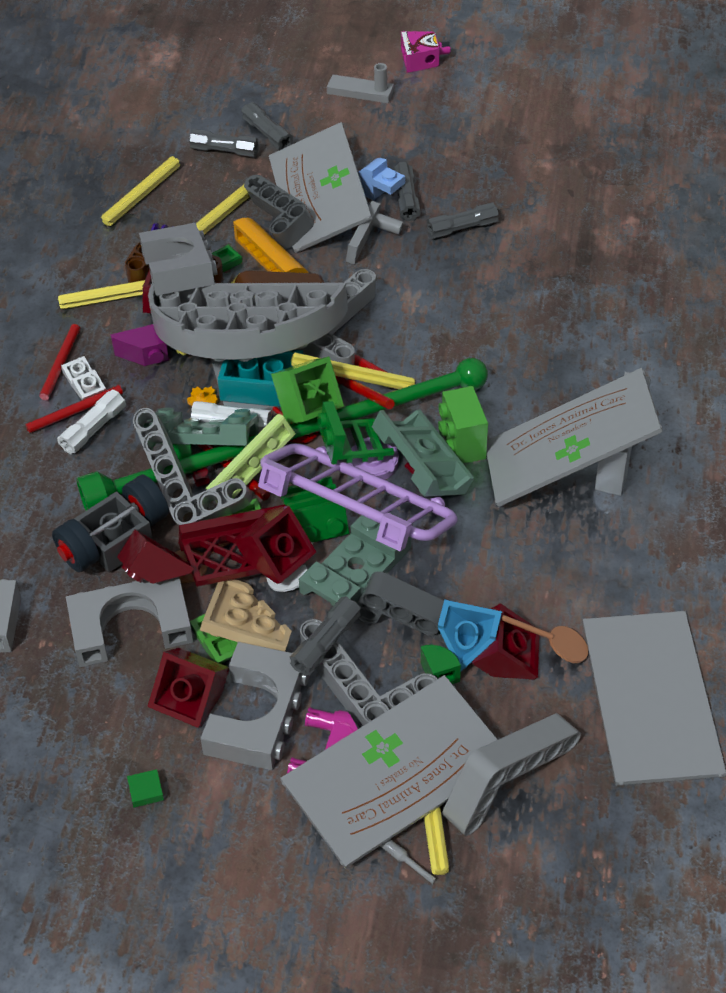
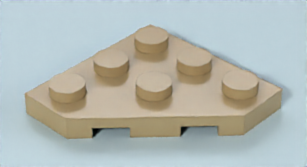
(242, 618)

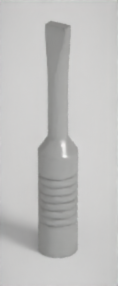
(401, 855)

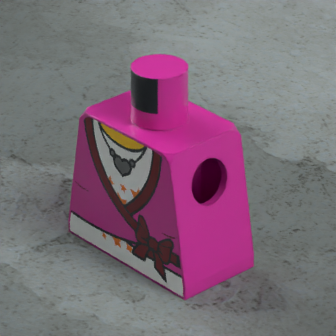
(422, 50)

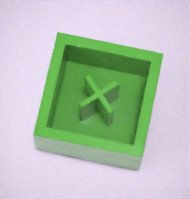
(305, 388)
(463, 424)

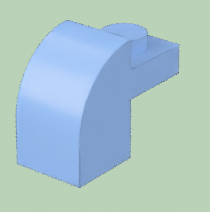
(378, 178)

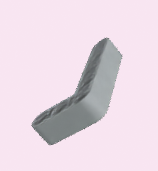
(360, 292)
(176, 478)
(356, 684)
(502, 762)

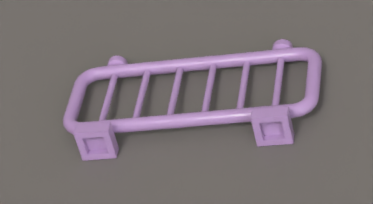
(392, 529)

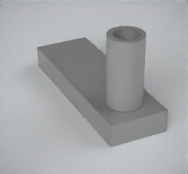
(363, 89)
(363, 231)

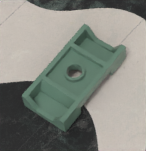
(231, 431)
(435, 464)
(334, 577)

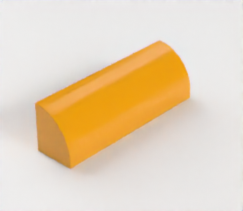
(264, 247)

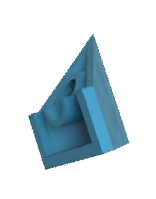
(468, 629)

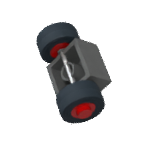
(107, 526)

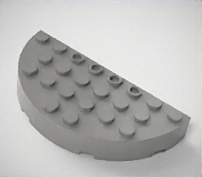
(247, 318)

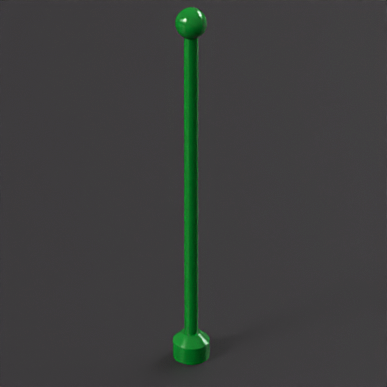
(469, 372)

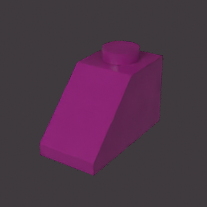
(140, 346)

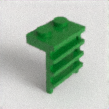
(336, 440)
(317, 515)

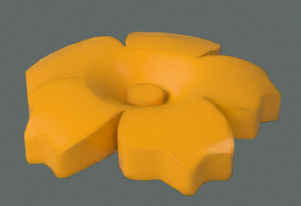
(205, 395)

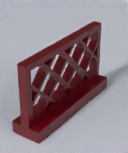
(210, 534)

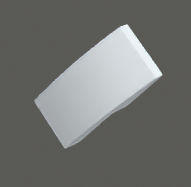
(82, 378)

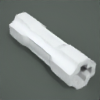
(206, 411)
(78, 434)

